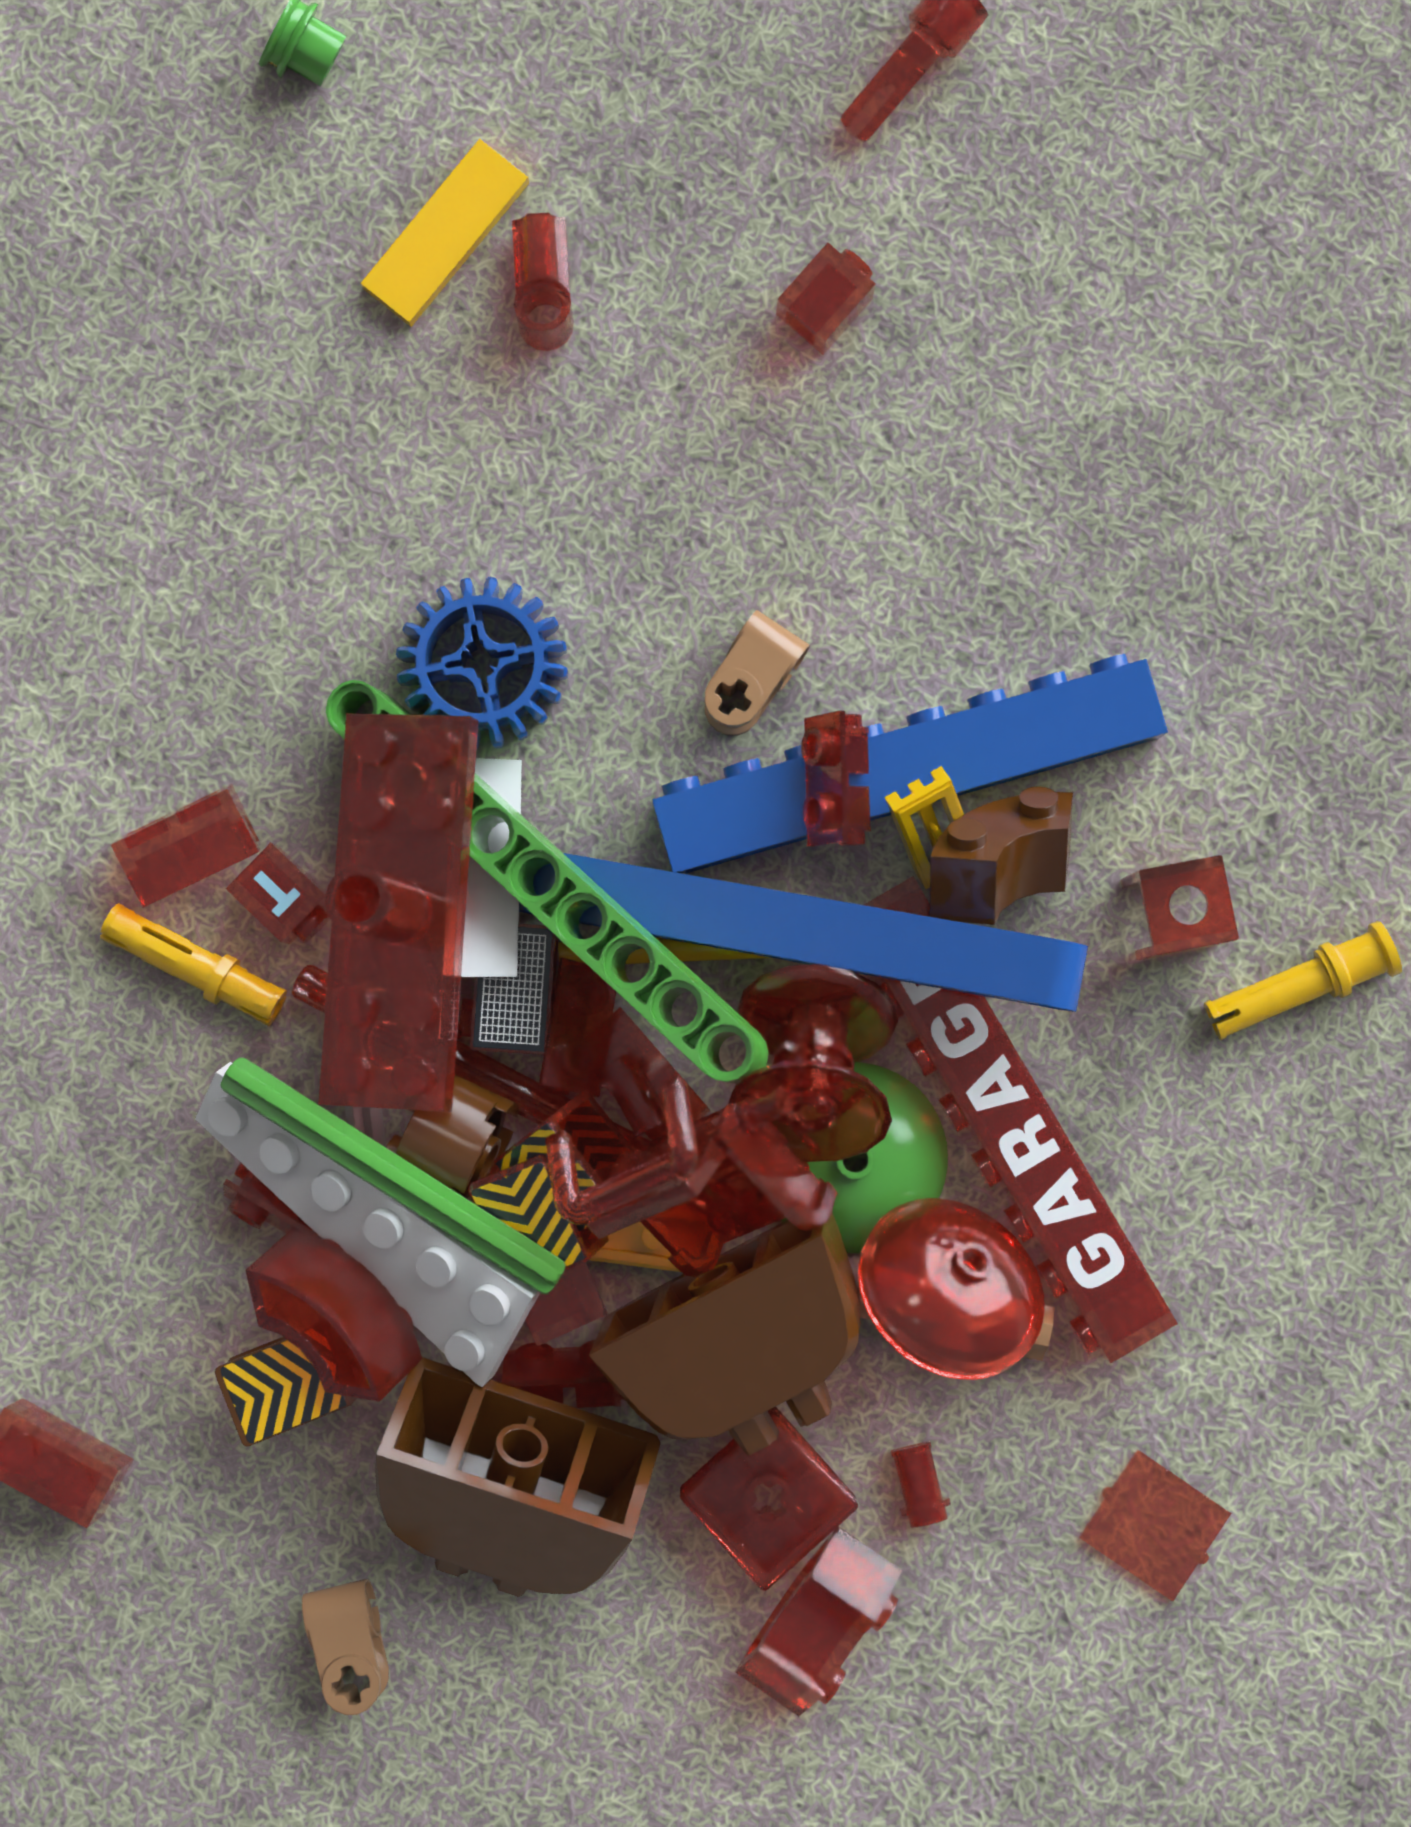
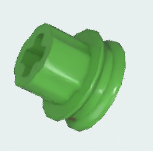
(302, 43)

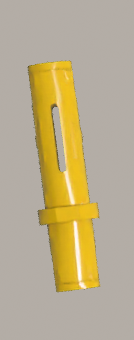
(215, 975)

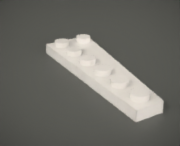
(445, 1287)

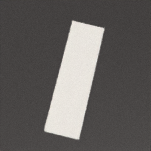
(491, 911)

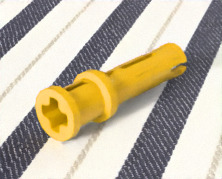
(1331, 971)

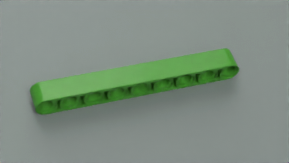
(564, 905)

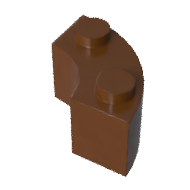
(1001, 855)

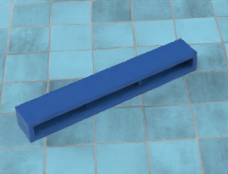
(976, 747)

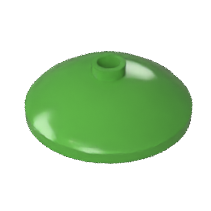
(898, 1169)

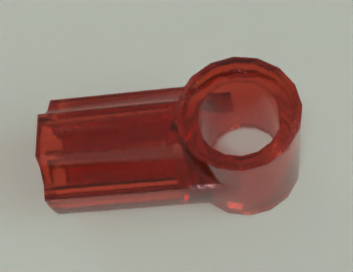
(542, 278)

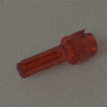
(937, 31)

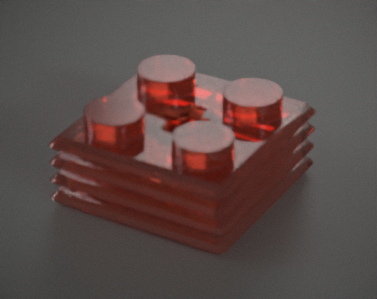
(768, 1540)

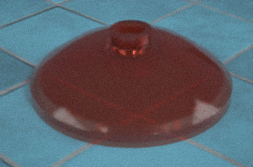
(936, 1306)

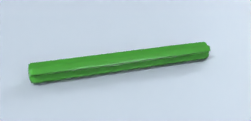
(393, 1175)

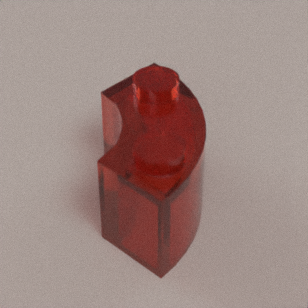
(334, 1315)
(819, 1622)

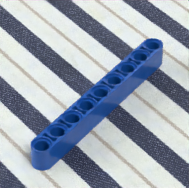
(838, 934)

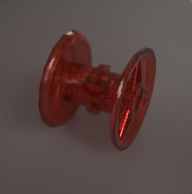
(816, 1029)

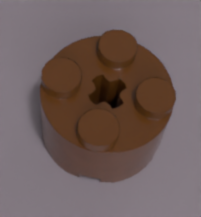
(459, 1143)

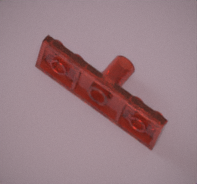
(398, 912)

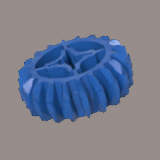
(510, 658)

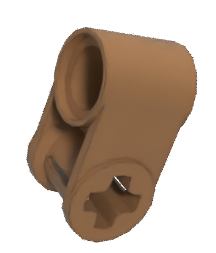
(757, 667)
(343, 1635)

